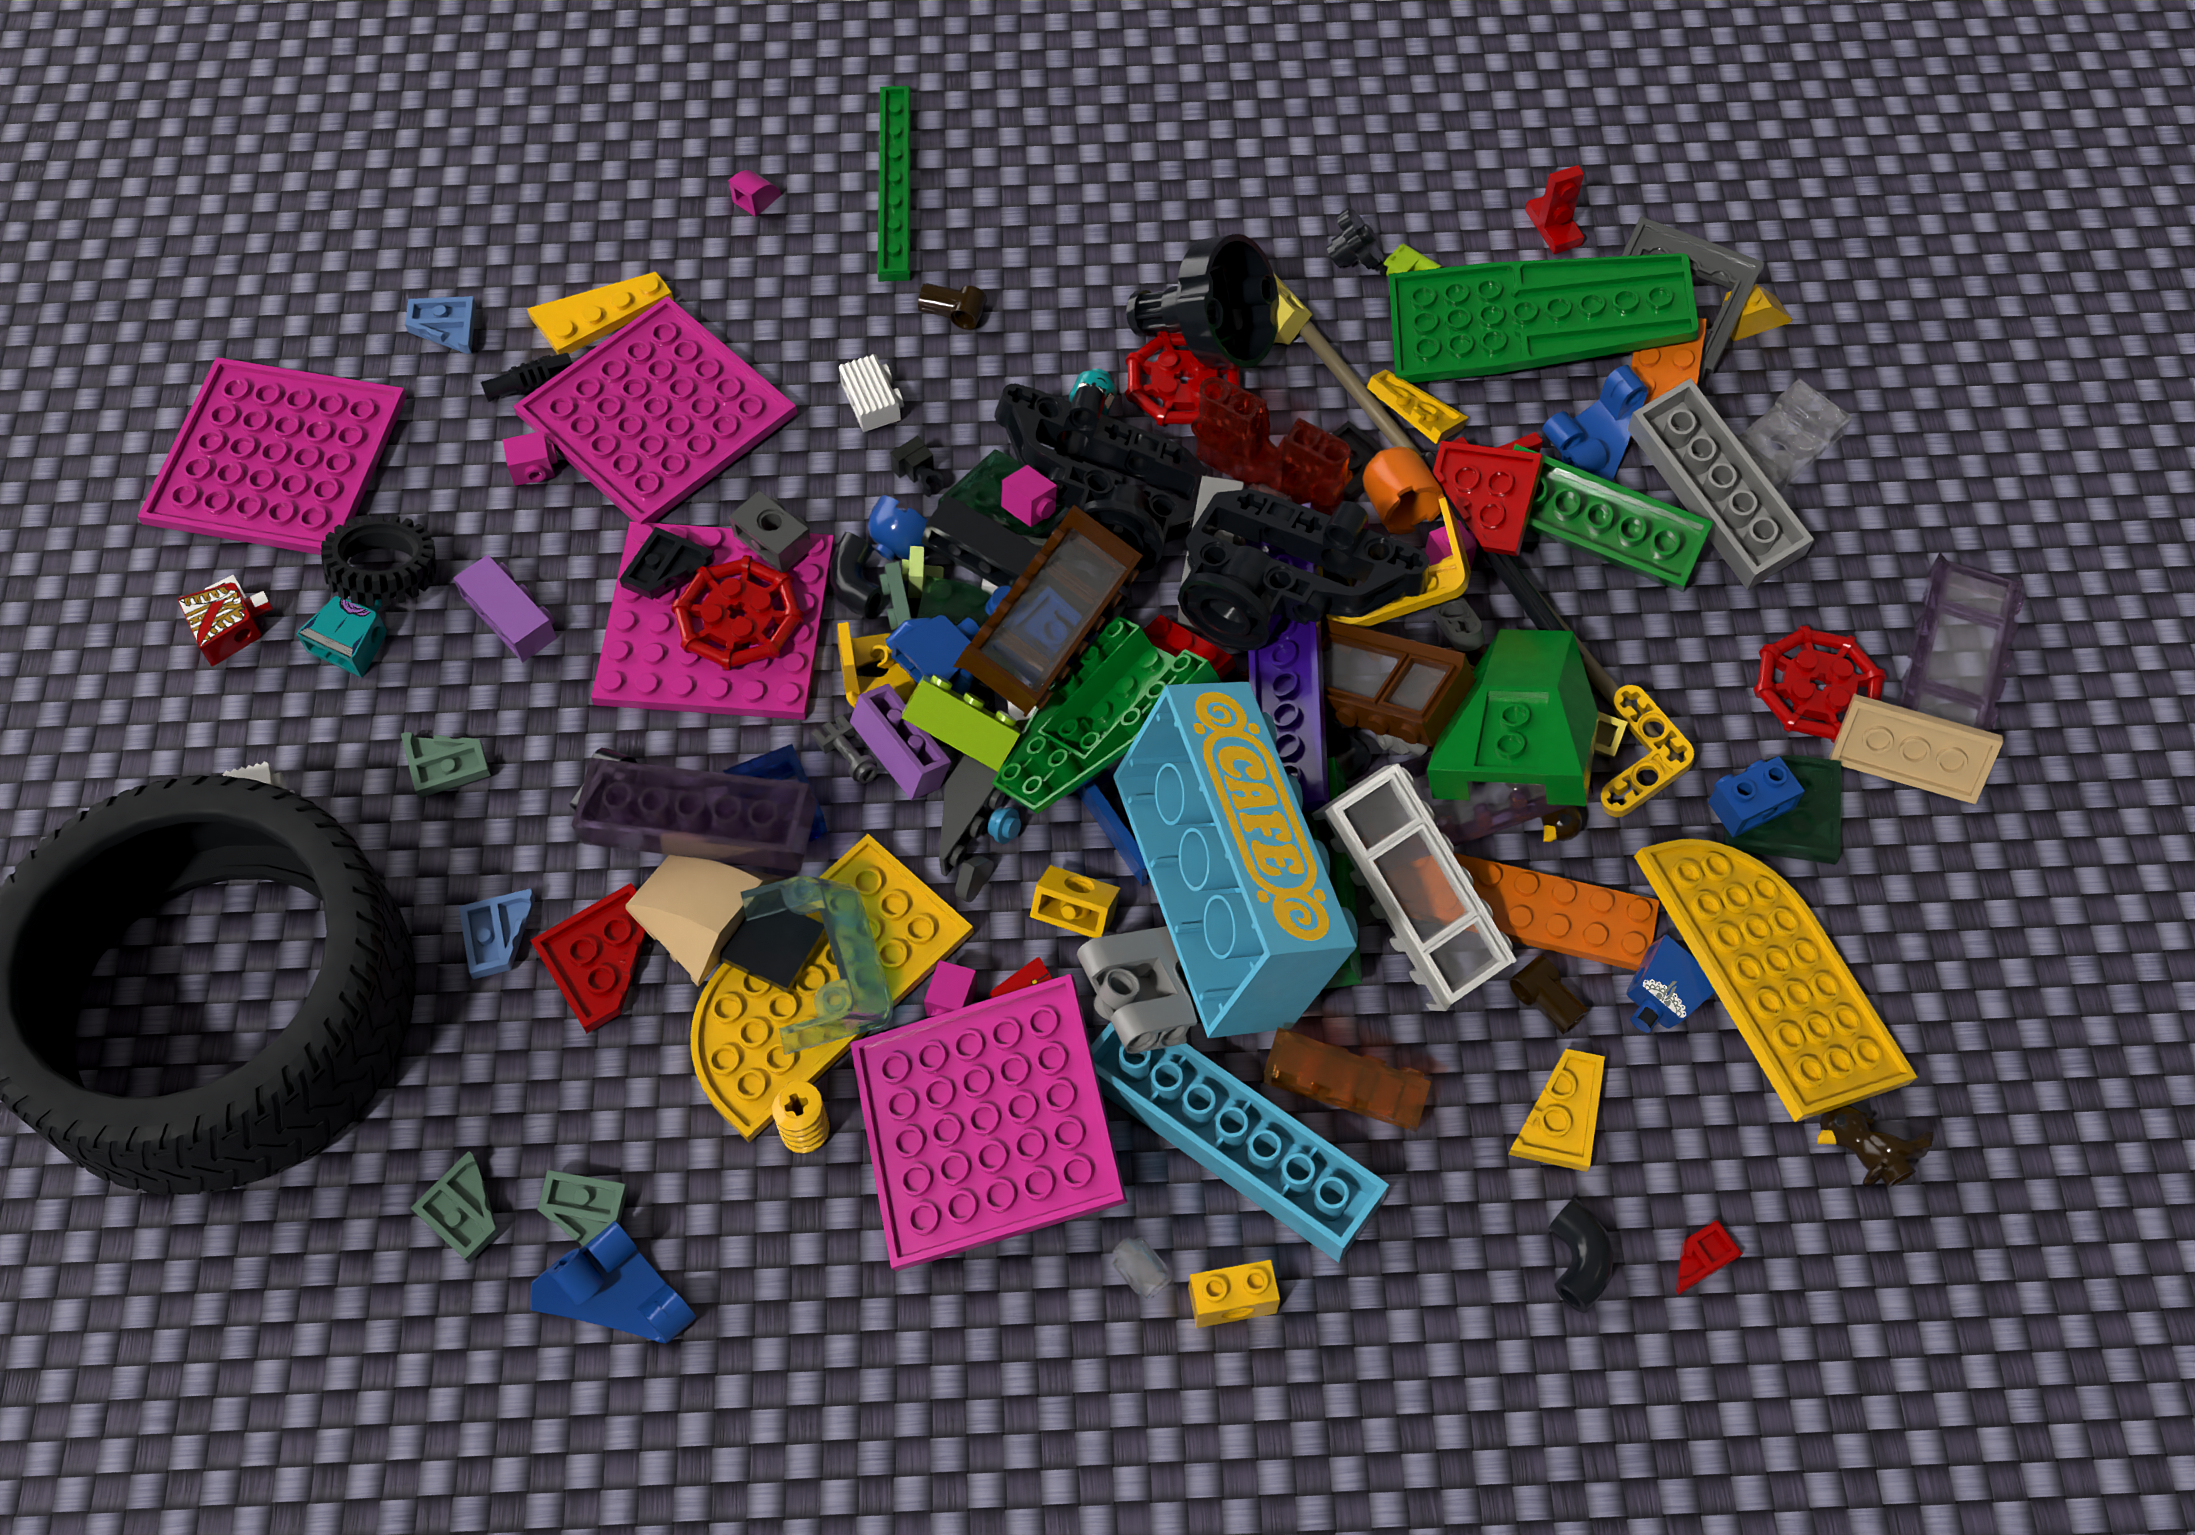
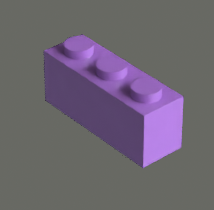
(506, 607)
(900, 746)

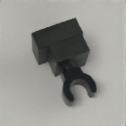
(917, 463)

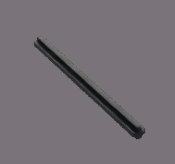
(1512, 577)

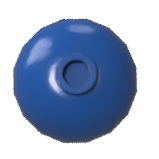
(895, 529)

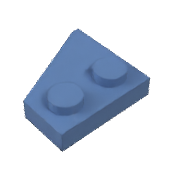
(443, 321)
(495, 931)

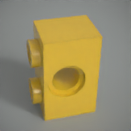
(1074, 902)
(1233, 1293)

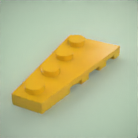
(595, 313)

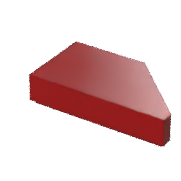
(1704, 1255)

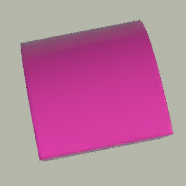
(752, 192)

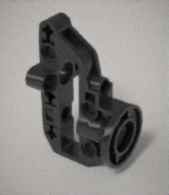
(1080, 432)
(1243, 593)

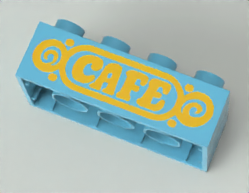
(1233, 859)

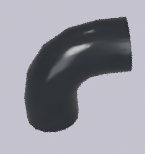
(848, 577)
(1591, 1256)

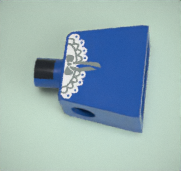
(1667, 986)

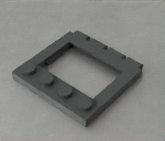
(1707, 262)

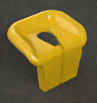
(856, 653)

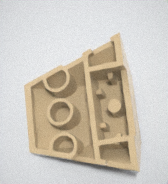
(694, 908)

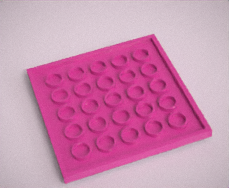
(655, 411)
(273, 455)
(649, 669)
(986, 1123)

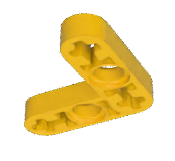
(1657, 758)

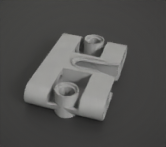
(1140, 988)

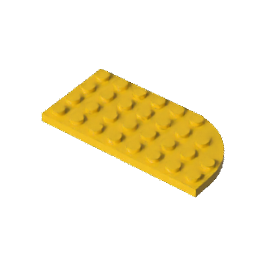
(1776, 976)
(739, 1016)

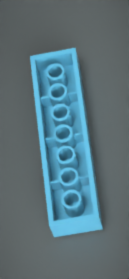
(1243, 1140)

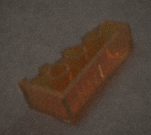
(1346, 1080)

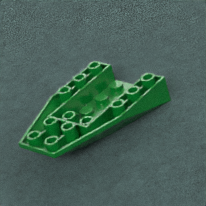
(1094, 714)
(1521, 721)

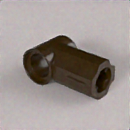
(960, 306)
(1541, 986)

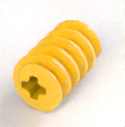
(801, 1117)

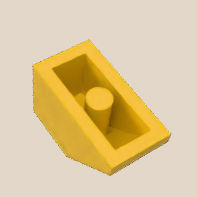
(1760, 314)

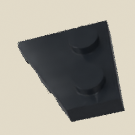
(664, 563)

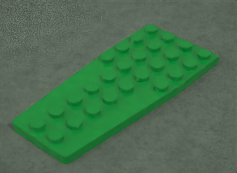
(1536, 313)

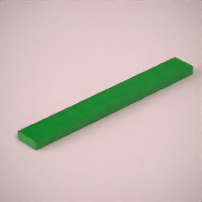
(894, 184)

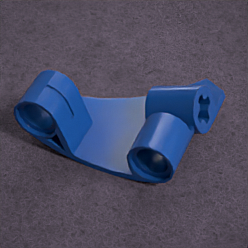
(1600, 433)
(611, 1288)

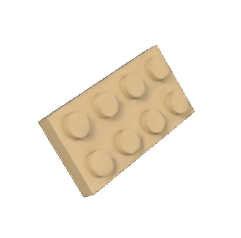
(1916, 749)

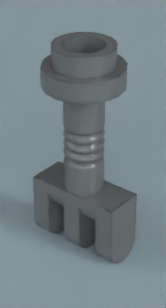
(861, 767)

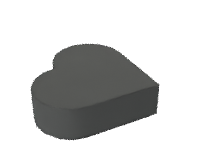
(972, 877)

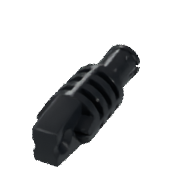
(526, 376)

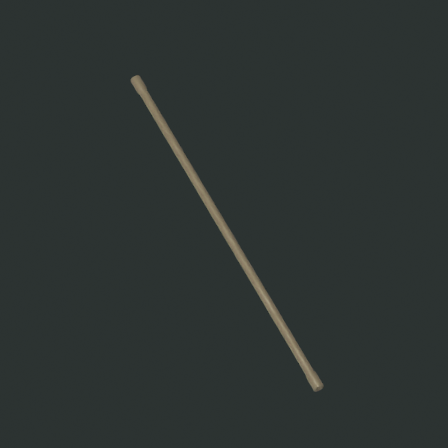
(1397, 437)

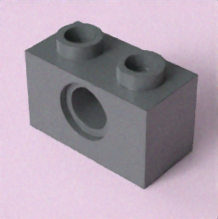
(779, 547)

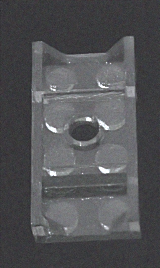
(1801, 423)

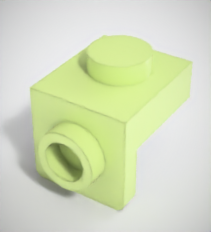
(915, 572)

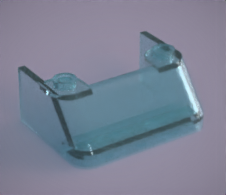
(862, 994)

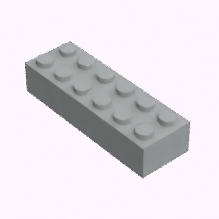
(1719, 483)

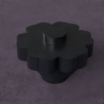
(1355, 242)

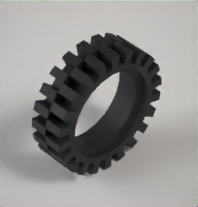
(378, 584)

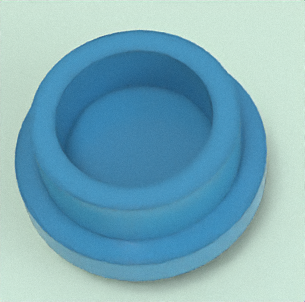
(1004, 825)

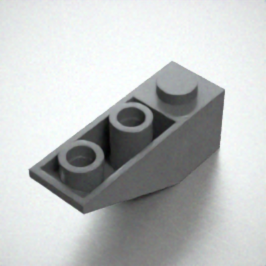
(967, 803)

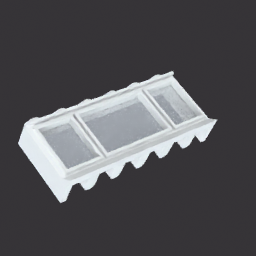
(1417, 885)

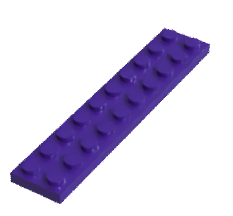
(1290, 688)

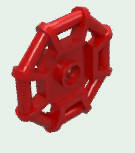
(1164, 381)
(735, 595)
(1811, 666)

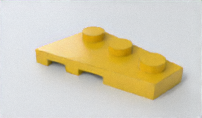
(1419, 408)
(1565, 1114)

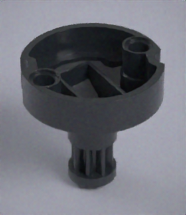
(1220, 303)

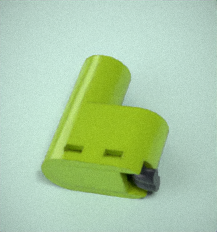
(1405, 260)

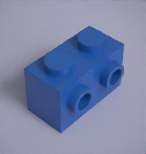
(1755, 795)

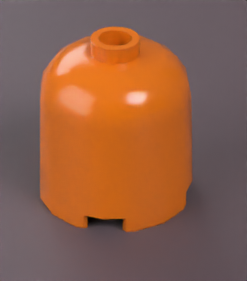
(1402, 489)

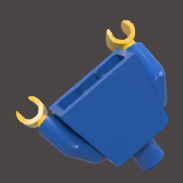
(929, 649)

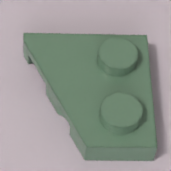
(893, 585)
(443, 762)
(581, 1204)
(460, 1209)

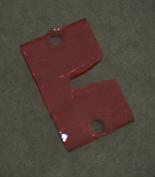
(1236, 441)

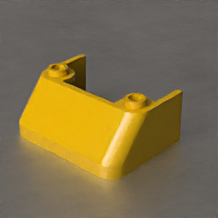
(1445, 580)

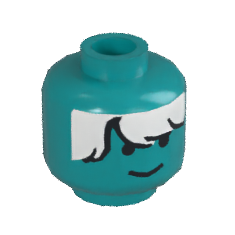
(1100, 380)

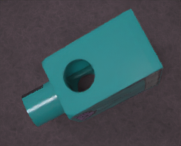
(345, 634)

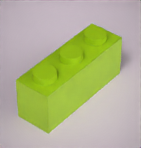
(961, 721)

